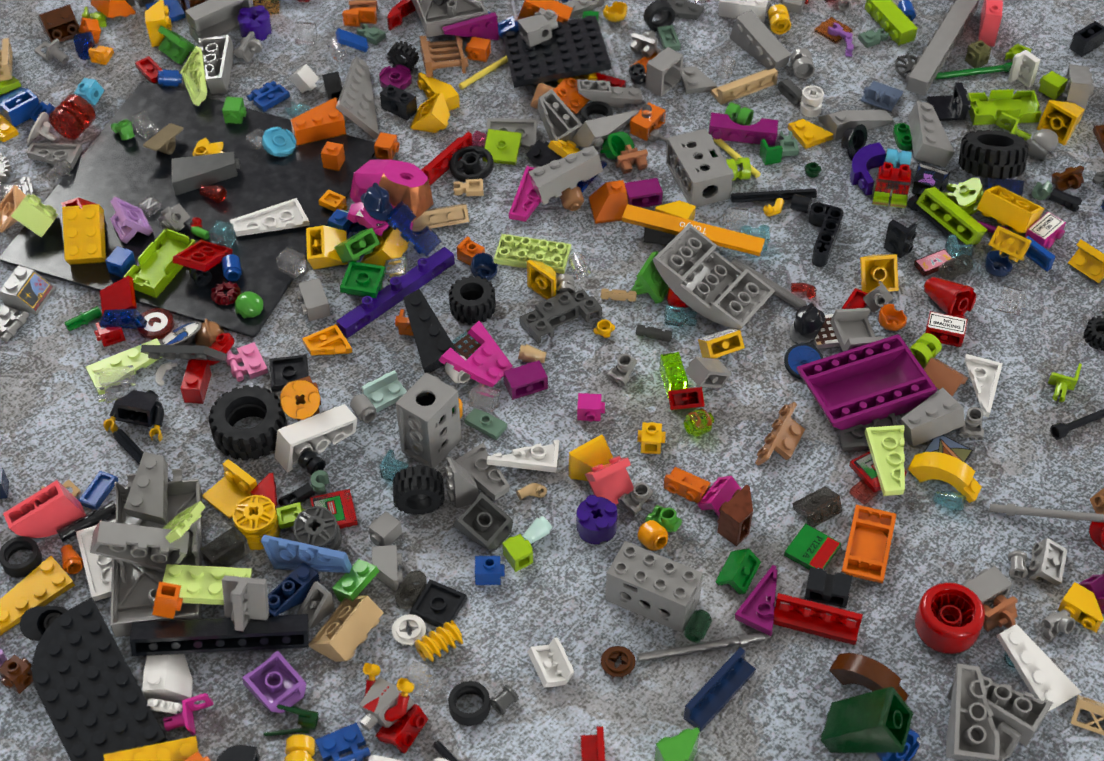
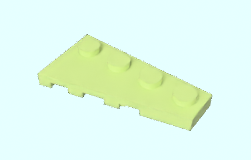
(194, 76)
(126, 358)
(888, 456)

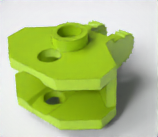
(966, 194)

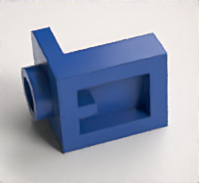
(506, 25)
(42, 107)

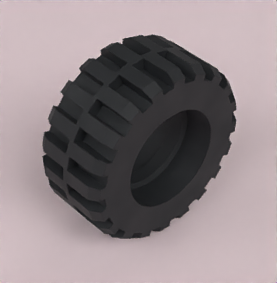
(993, 154)
(241, 404)

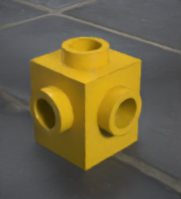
(651, 437)

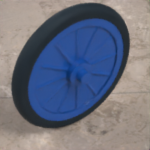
(800, 355)

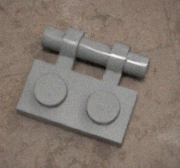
(10, 316)

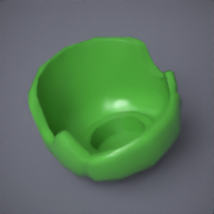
(249, 304)

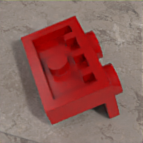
(404, 730)

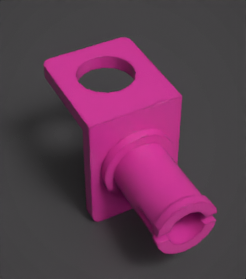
(186, 718)

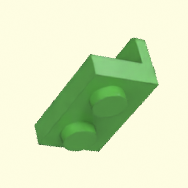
(353, 583)

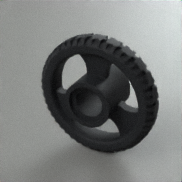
(470, 163)

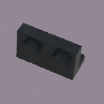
(542, 154)
(899, 238)

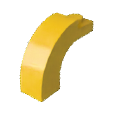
(947, 469)

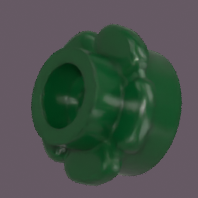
(812, 169)

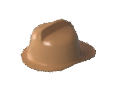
(207, 333)

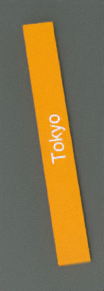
(674, 225)

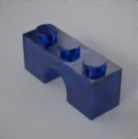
(424, 240)

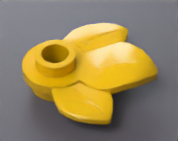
(203, 147)

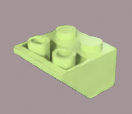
(35, 214)

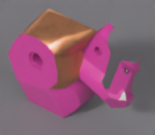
(402, 181)

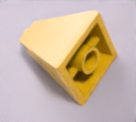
(1061, 118)

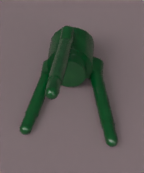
(306, 718)

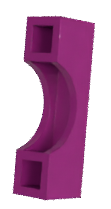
(723, 127)

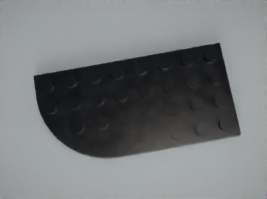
(91, 688)

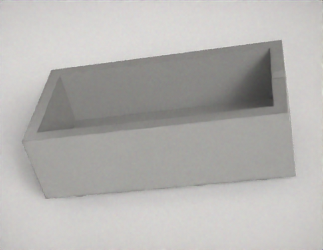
(214, 17)

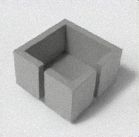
(664, 71)

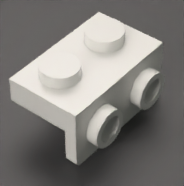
(1024, 68)
(551, 664)

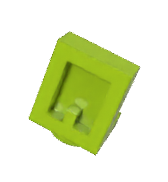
(102, 19)
(288, 514)

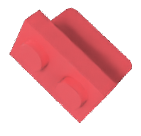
(611, 479)

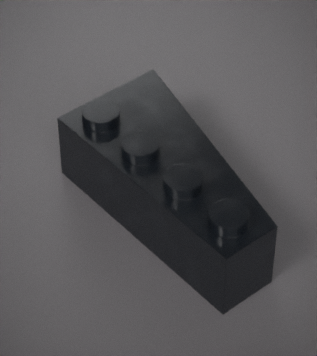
(427, 330)

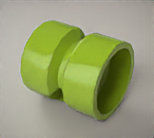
(744, 168)
(926, 348)

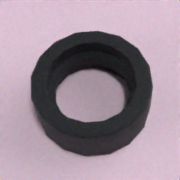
(656, 7)
(595, 107)
(15, 545)
(464, 688)

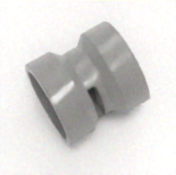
(565, 283)

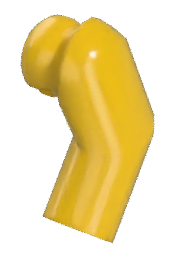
(774, 210)

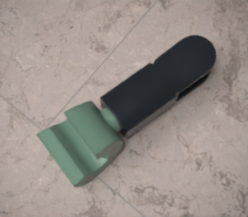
(1069, 201)
(306, 491)

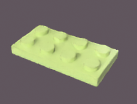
(201, 583)

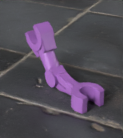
(837, 30)

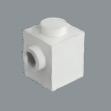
(304, 79)

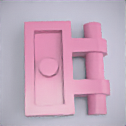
(251, 359)

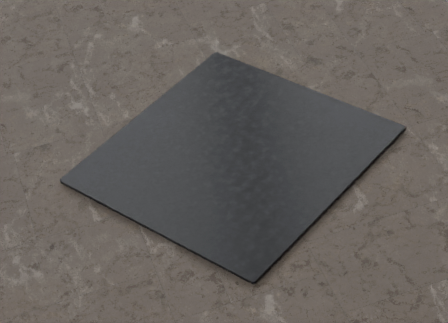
(133, 172)

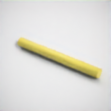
(482, 73)
(735, 155)

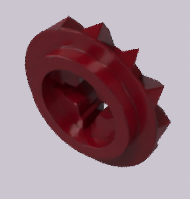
(218, 293)

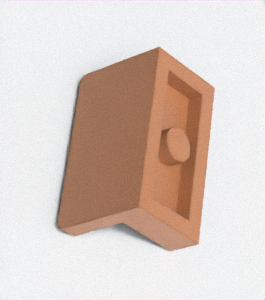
(944, 376)

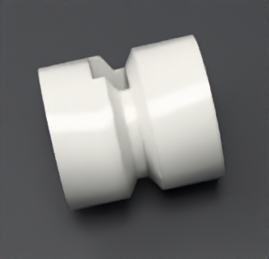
(811, 101)

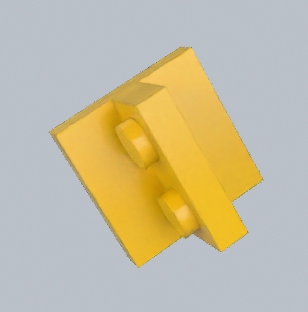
(1088, 261)

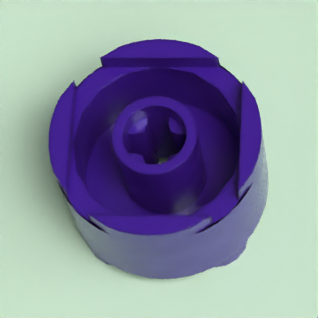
(256, 20)
(596, 520)

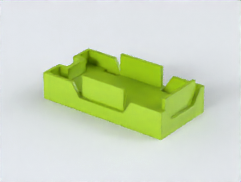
(987, 110)
(156, 263)

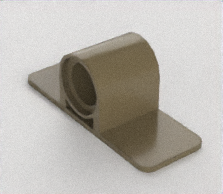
(164, 140)

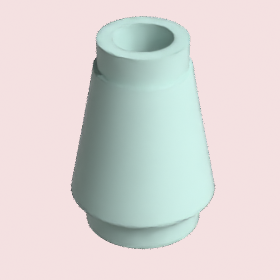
(537, 530)

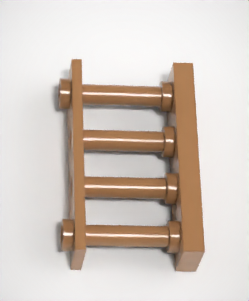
(442, 51)

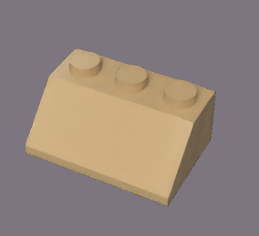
(346, 628)

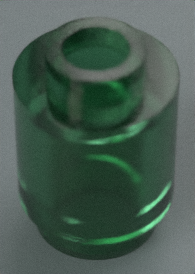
(698, 626)

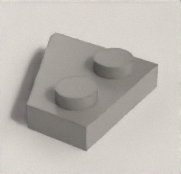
(696, 81)

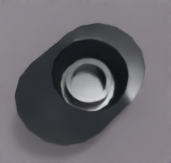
(854, 139)
(806, 324)
(38, 619)

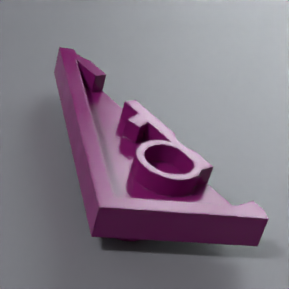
(481, 27)
(759, 606)

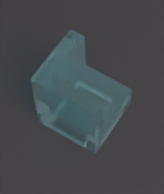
(955, 249)
(391, 466)

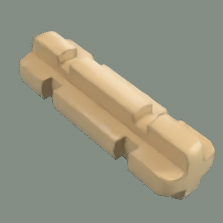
(619, 295)

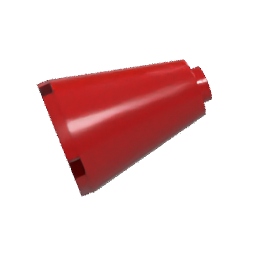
(951, 297)

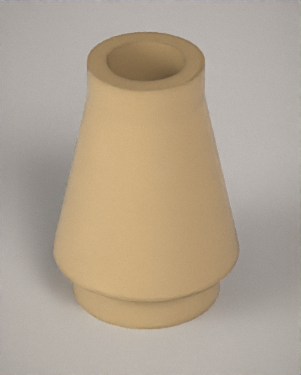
(531, 354)

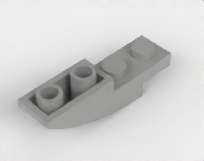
(612, 96)

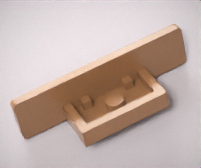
(783, 437)

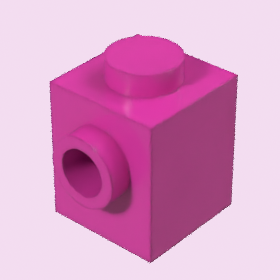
(590, 407)

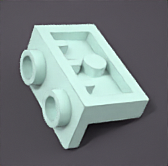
(384, 391)

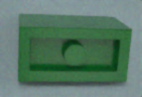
(739, 570)

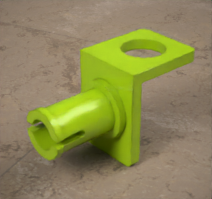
(1012, 127)
(1063, 383)

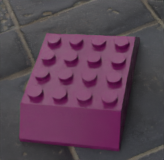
(867, 382)

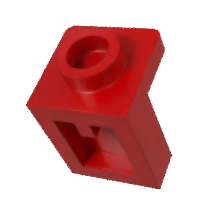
(109, 335)

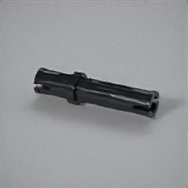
(87, 521)

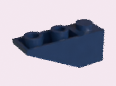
(292, 589)

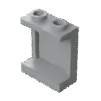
(853, 328)

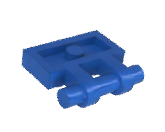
(268, 95)
(341, 742)

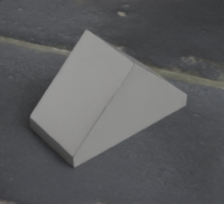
(317, 604)

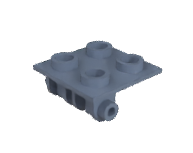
(881, 96)

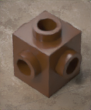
(16, 674)

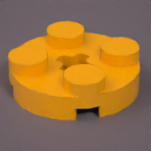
(288, 400)

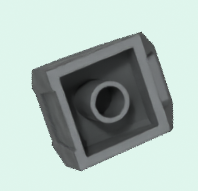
(485, 523)

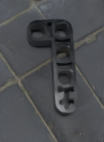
(830, 221)

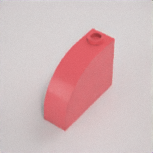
(990, 21)
(44, 512)

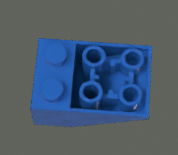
(18, 105)

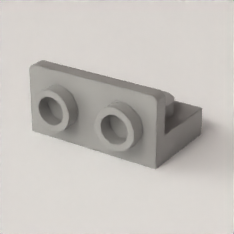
(1048, 561)

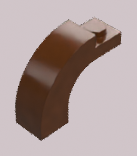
(865, 671)

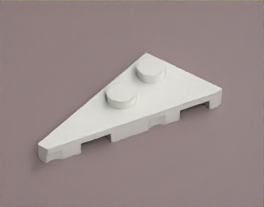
(984, 377)
(532, 458)

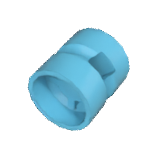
(897, 158)

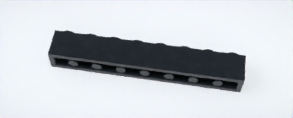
(218, 635)

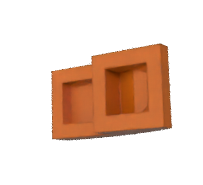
(355, 16)

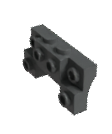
(558, 311)

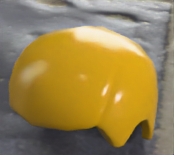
(616, 12)

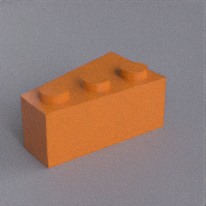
(531, 6)
(319, 123)

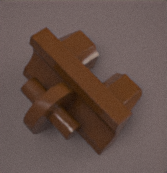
(1069, 178)

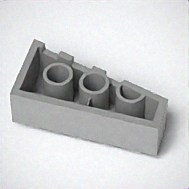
(759, 41)
(928, 136)
(565, 173)

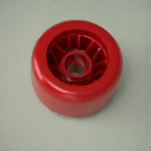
(949, 618)

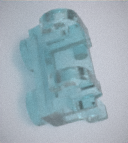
(762, 232)

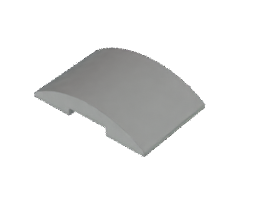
(709, 280)

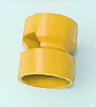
(779, 19)
(300, 748)

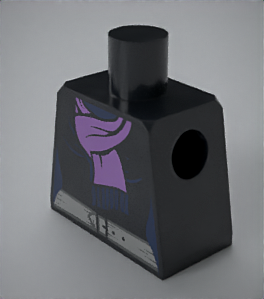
(929, 177)

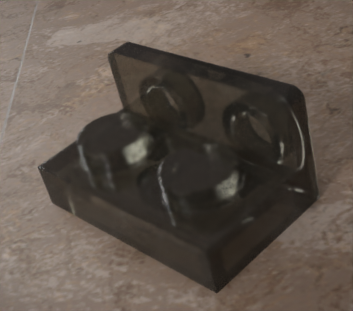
(819, 506)

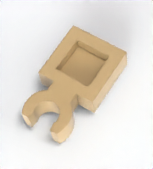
(472, 187)

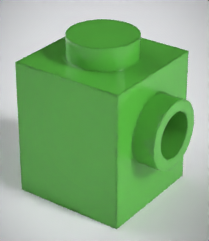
(234, 110)

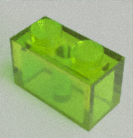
(672, 372)

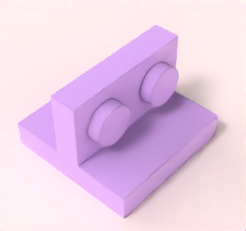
(128, 220)

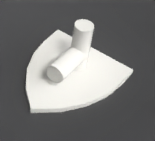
(41, 127)

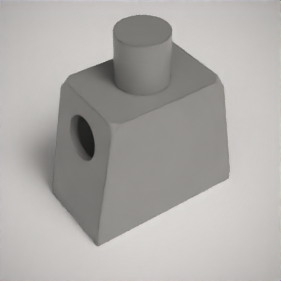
(536, 29)

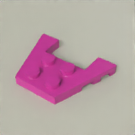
(485, 364)

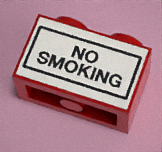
(947, 328)

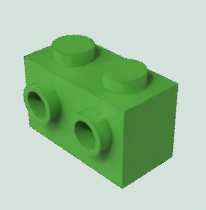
(357, 245)

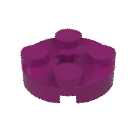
(397, 76)

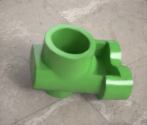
(124, 128)
(666, 517)

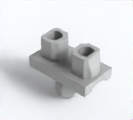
(647, 42)
(248, 47)

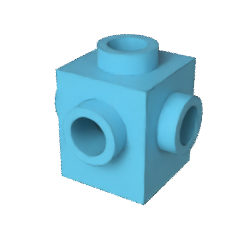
(89, 90)

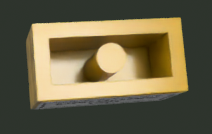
(721, 343)

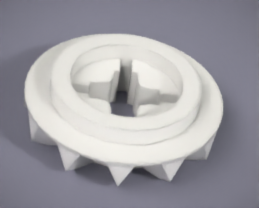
(400, 627)
(164, 706)

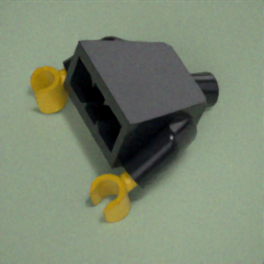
(138, 409)

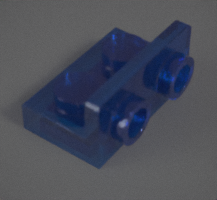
(123, 318)

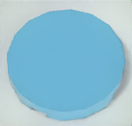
(278, 141)

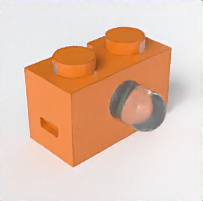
(648, 119)

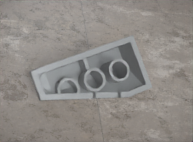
(597, 130)

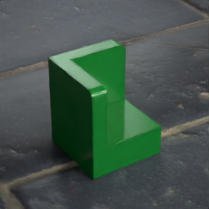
(770, 155)

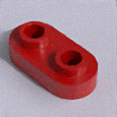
(223, 344)

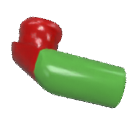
(196, 228)

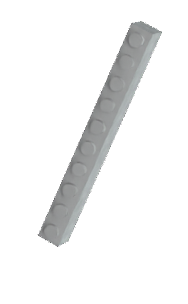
(940, 46)

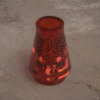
(215, 193)

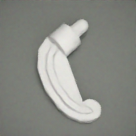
(162, 370)

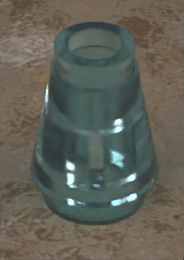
(950, 500)

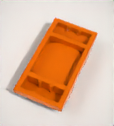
(869, 544)

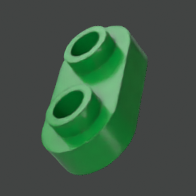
(903, 136)

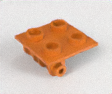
(569, 94)

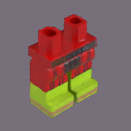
(892, 178)

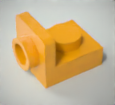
(101, 54)
(333, 201)

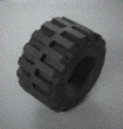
(472, 300)
(418, 490)

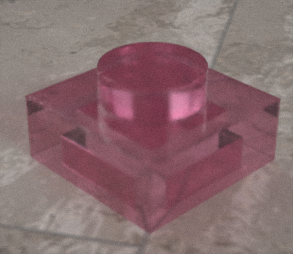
(479, 139)

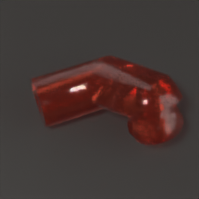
(804, 287)

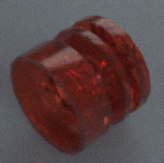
(72, 116)

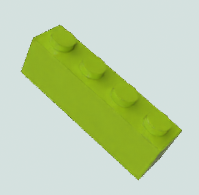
(892, 19)
(951, 216)

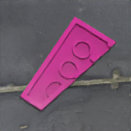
(525, 200)

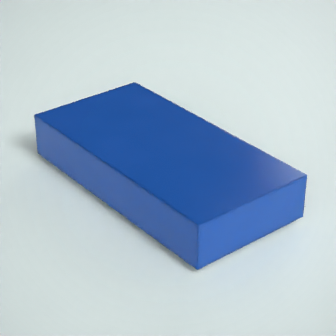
(351, 40)
(1040, 255)
(98, 490)

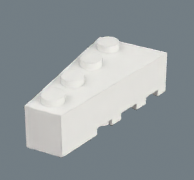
(313, 434)

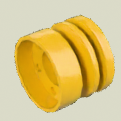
(254, 518)

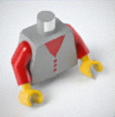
(383, 700)

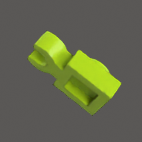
(1014, 50)

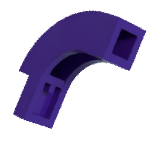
(864, 160)

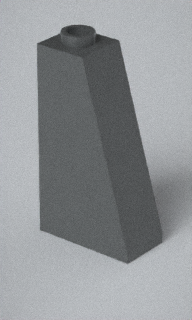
(201, 170)

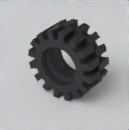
(405, 50)
(1091, 333)

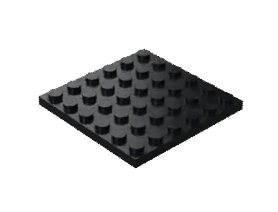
(572, 51)

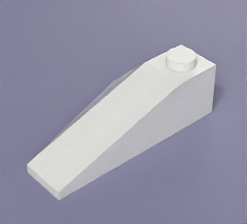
(167, 678)

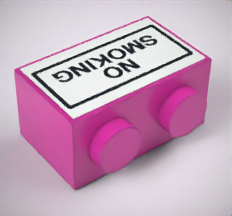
(1046, 230)

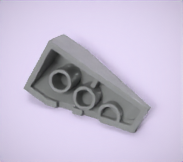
(842, 120)
(970, 723)

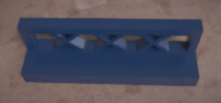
(718, 690)

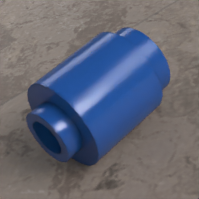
(907, 8)
(169, 78)
(231, 267)

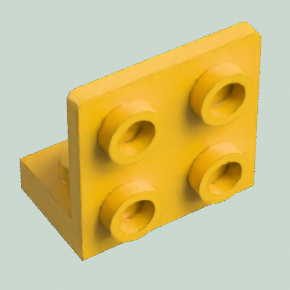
(230, 489)

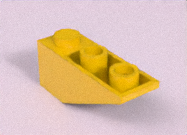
(432, 86)

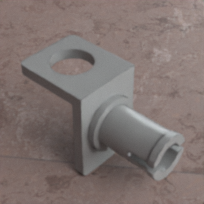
(52, 51)
(878, 297)

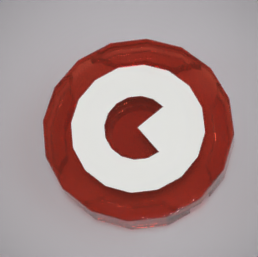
(158, 323)

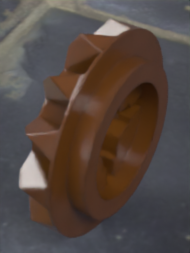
(611, 656)

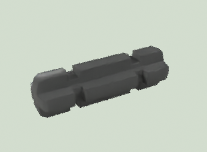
(655, 333)

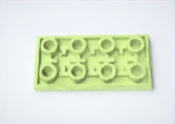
(518, 250)

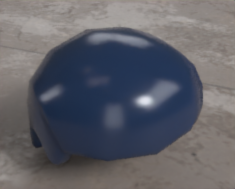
(997, 265)
(483, 266)

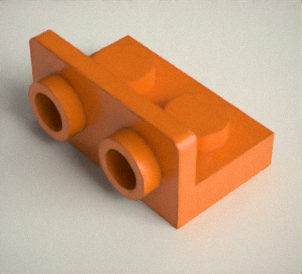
(686, 485)

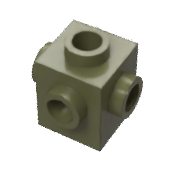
(978, 54)

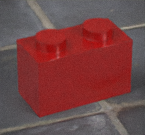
(196, 381)

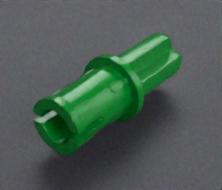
(83, 318)

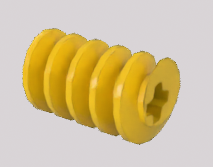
(438, 641)

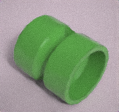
(739, 115)

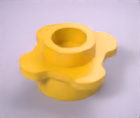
(604, 328)

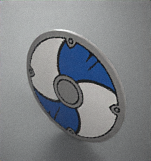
(182, 334)

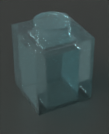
(222, 234)

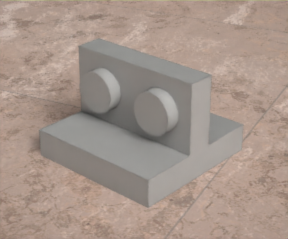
(245, 600)

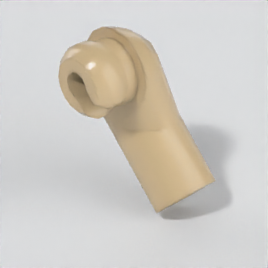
(532, 489)

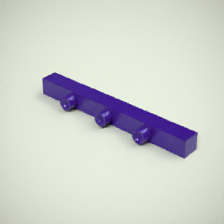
(395, 292)

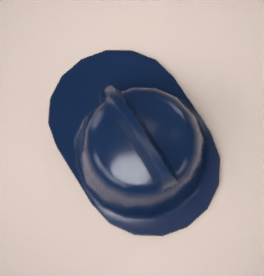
(377, 202)

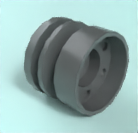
(328, 531)

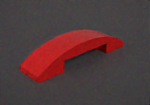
(398, 12)

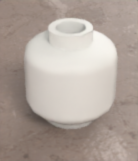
(457, 377)

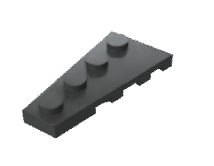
(183, 352)

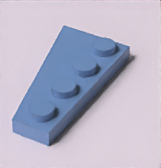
(290, 554)

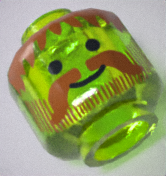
(698, 422)

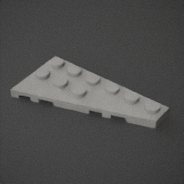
(357, 98)

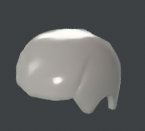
(1047, 139)

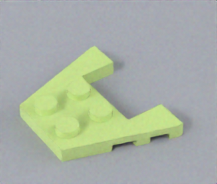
(183, 521)

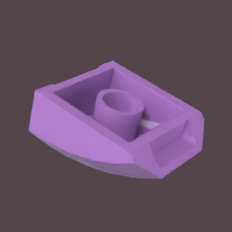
(275, 683)

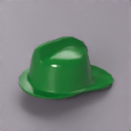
(616, 143)

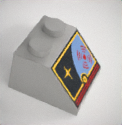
(26, 290)

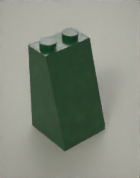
(868, 723)

